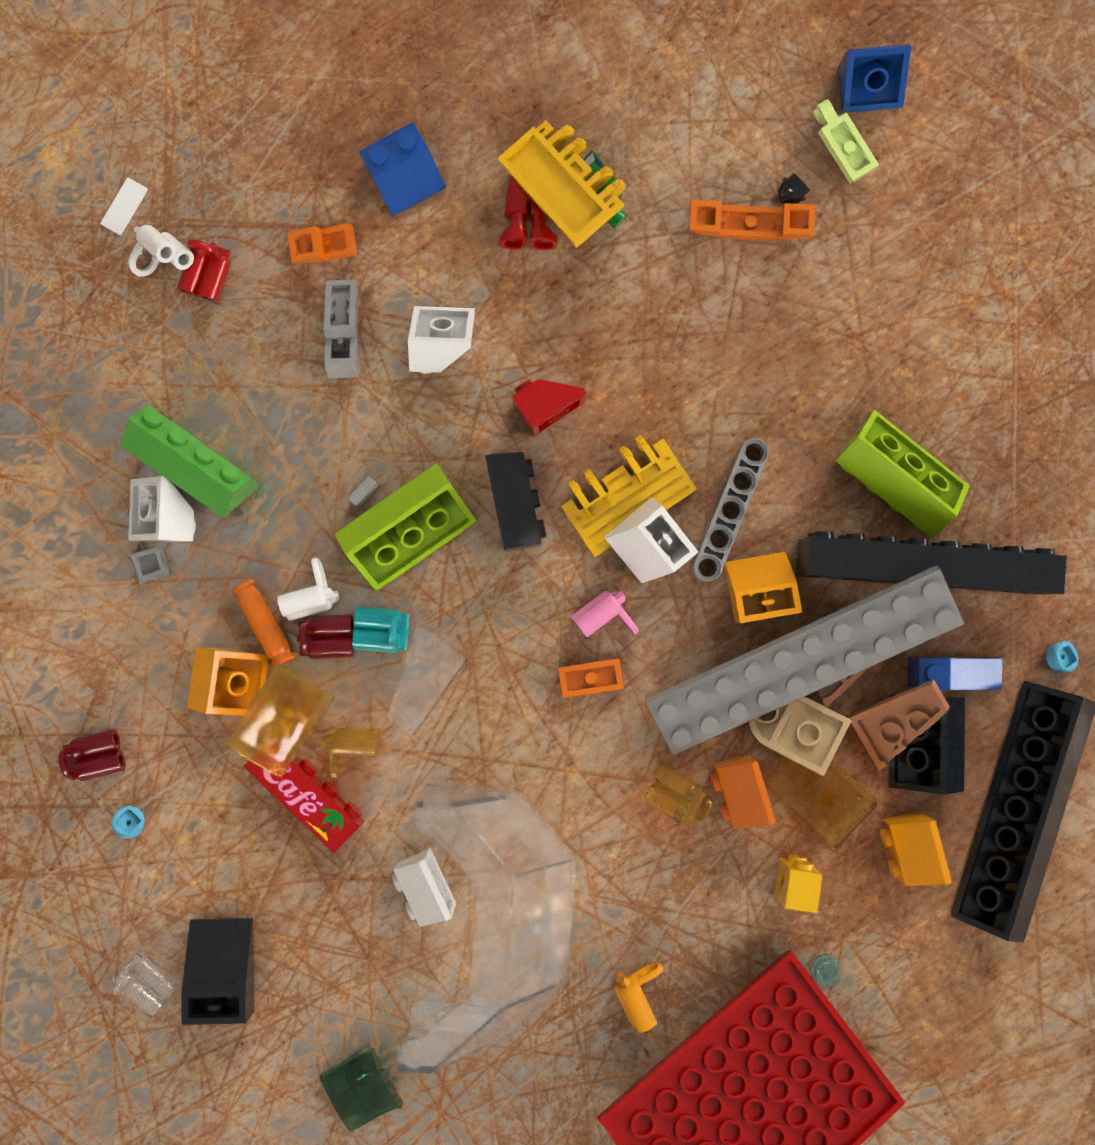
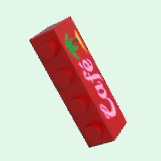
(311, 801)

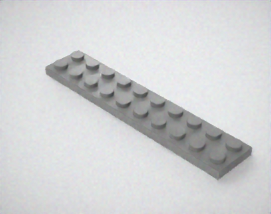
(805, 660)

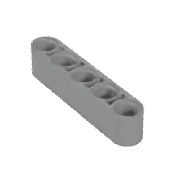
(740, 499)

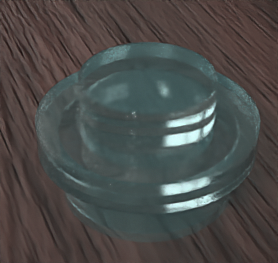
(826, 970)

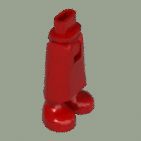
(522, 208)

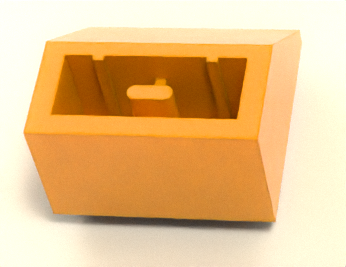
(762, 587)

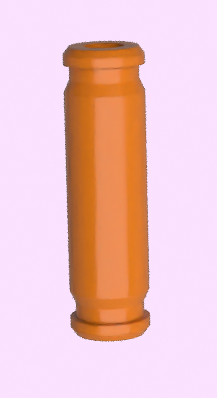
(263, 622)

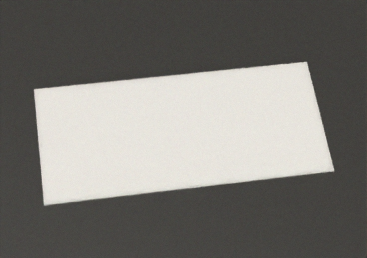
(124, 206)

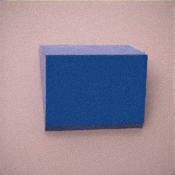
(873, 78)

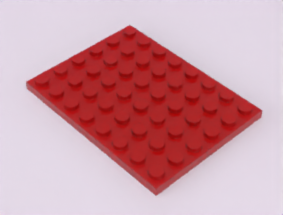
(760, 1073)

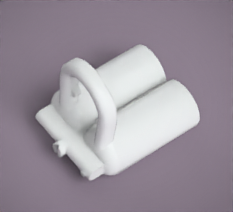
(162, 246)
(310, 599)

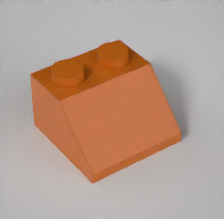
(742, 792)

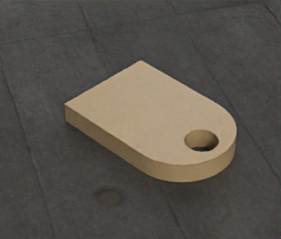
(803, 733)

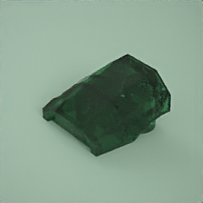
(360, 1089)

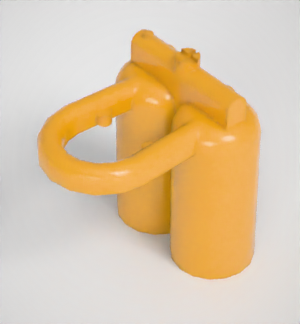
(632, 997)

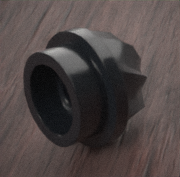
(792, 190)

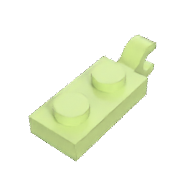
(844, 142)

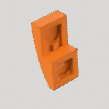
(321, 245)

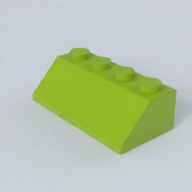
(903, 474)
(405, 527)

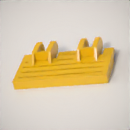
(559, 183)
(660, 479)

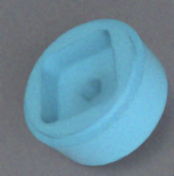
(1062, 657)
(128, 822)

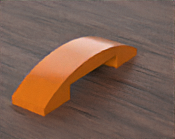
(752, 222)

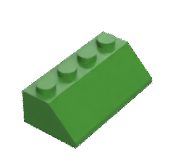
(186, 461)

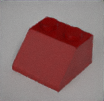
(546, 402)

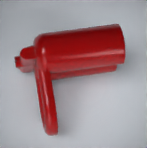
(207, 272)

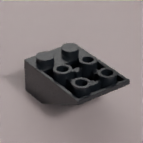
(218, 972)

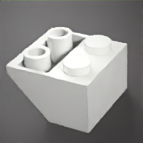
(651, 542)

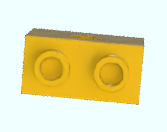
(797, 884)

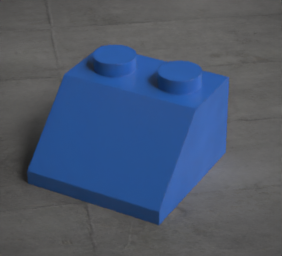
(402, 169)

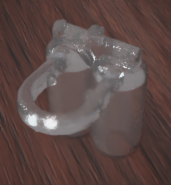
(145, 984)

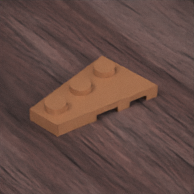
(897, 721)

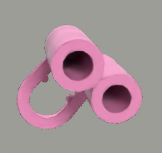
(602, 610)

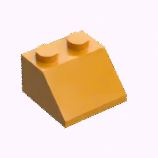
(225, 680)
(915, 850)

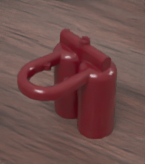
(326, 637)
(92, 756)

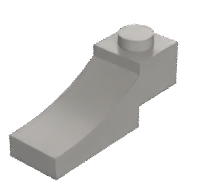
(341, 329)

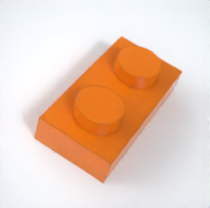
(590, 677)

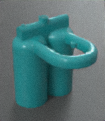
(380, 630)

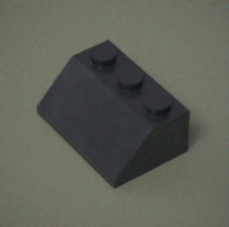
(515, 500)
(935, 757)

